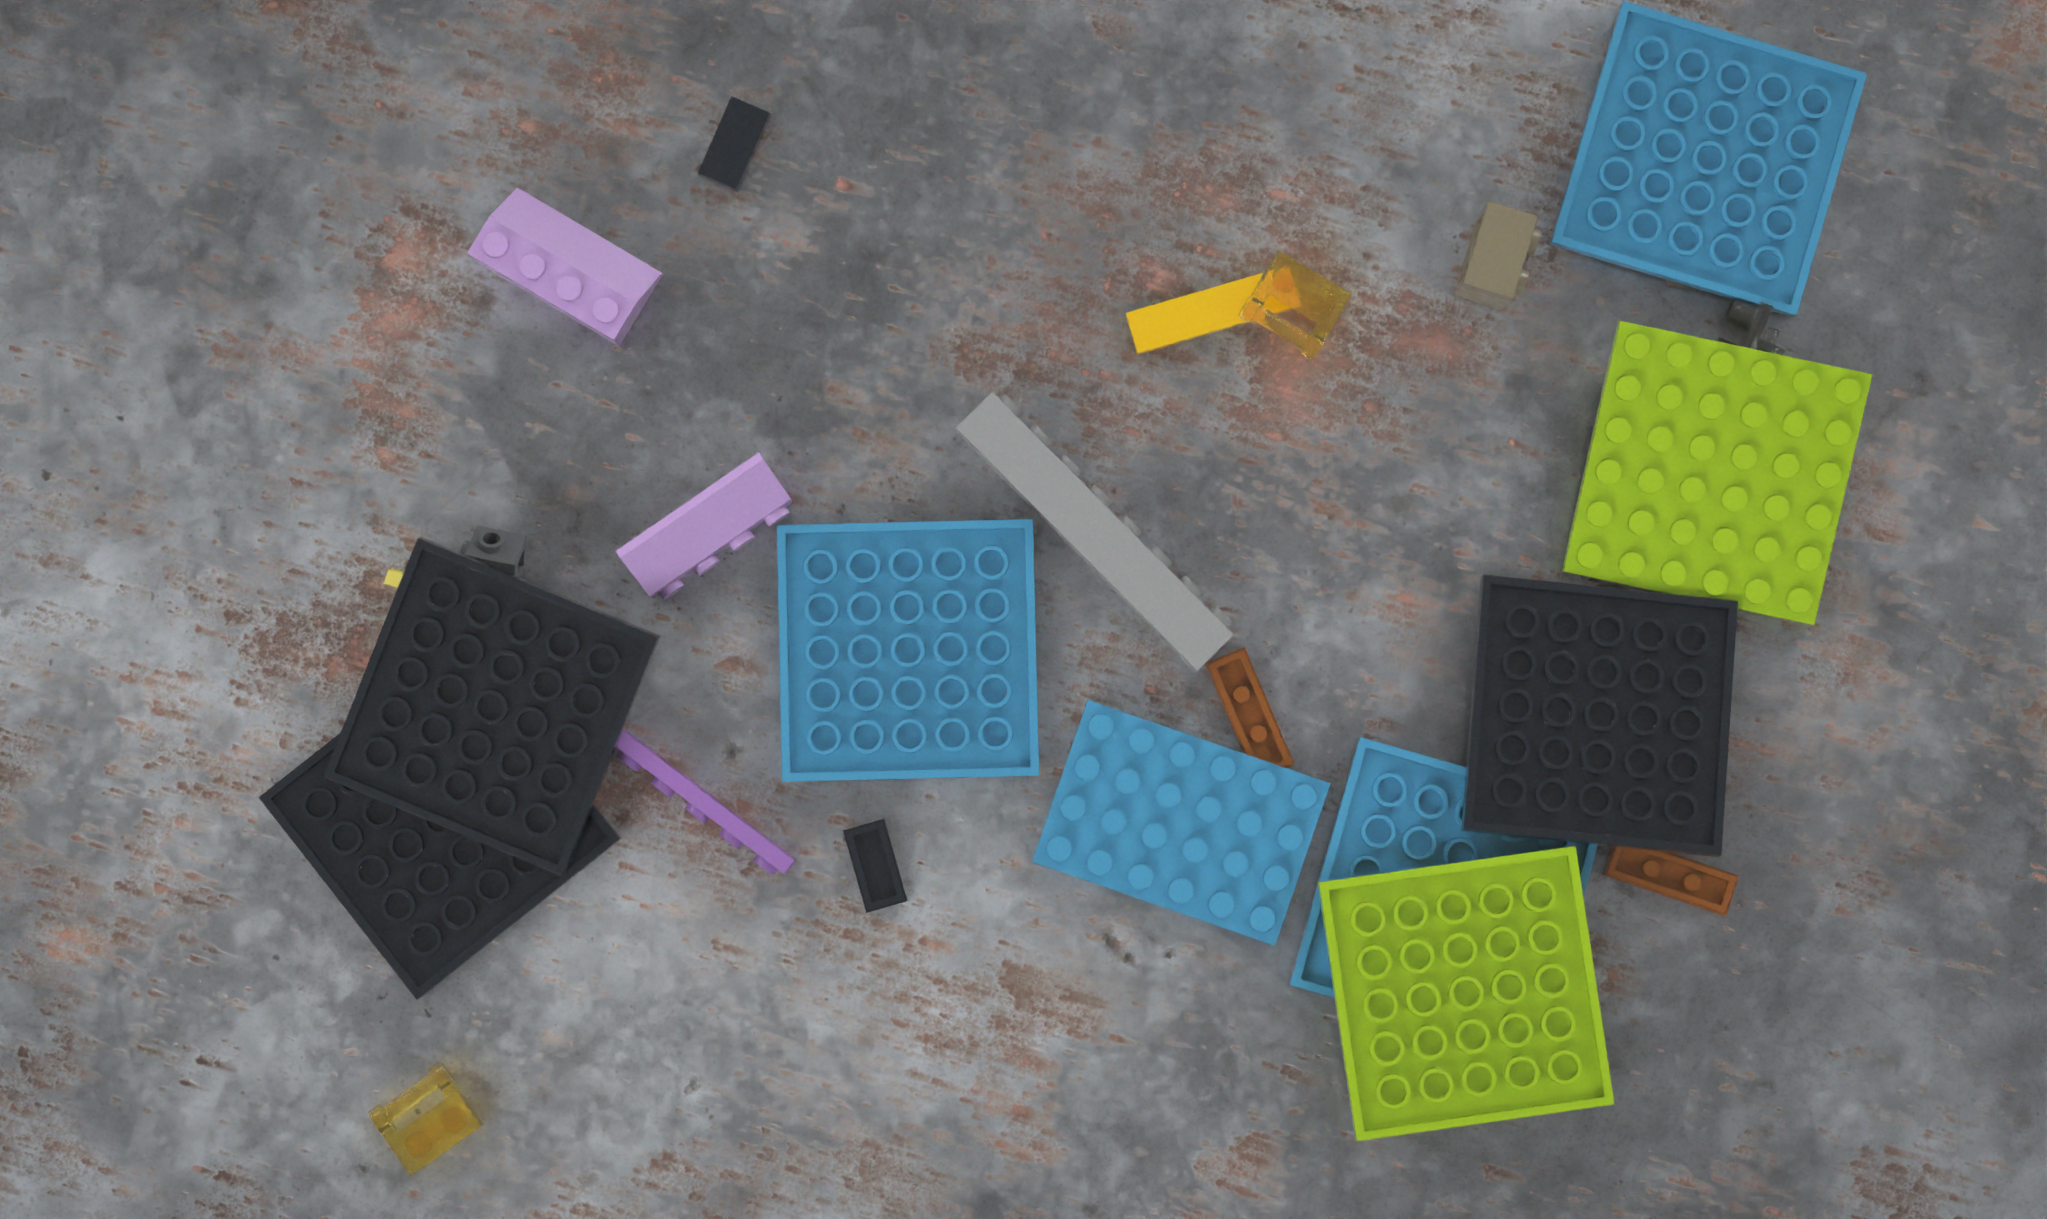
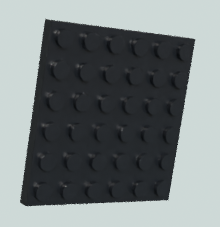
(491, 706)
(1600, 716)
(410, 883)

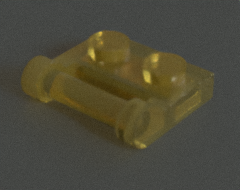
(1304, 293)
(433, 1131)

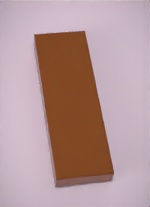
(1248, 708)
(1673, 877)

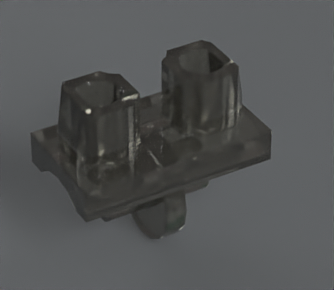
(1752, 322)

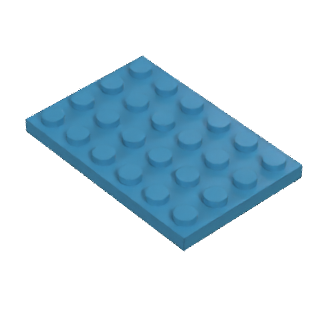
(1181, 822)

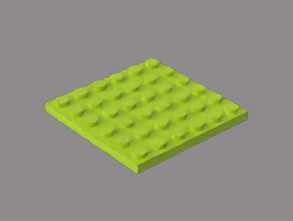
(1716, 472)
(1465, 993)

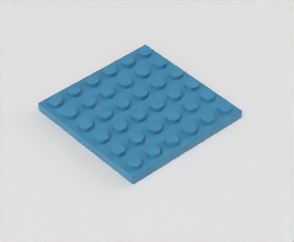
(1708, 158)
(907, 650)
(1401, 816)

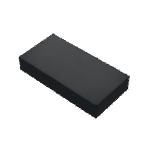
(734, 144)
(875, 865)

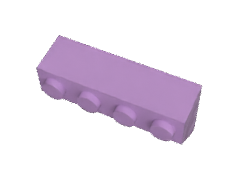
(565, 265)
(706, 527)

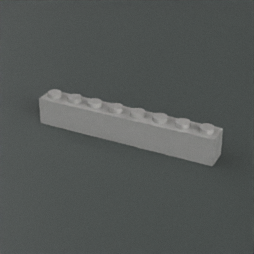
(1095, 531)

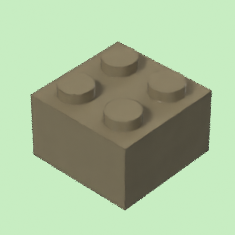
(1496, 256)

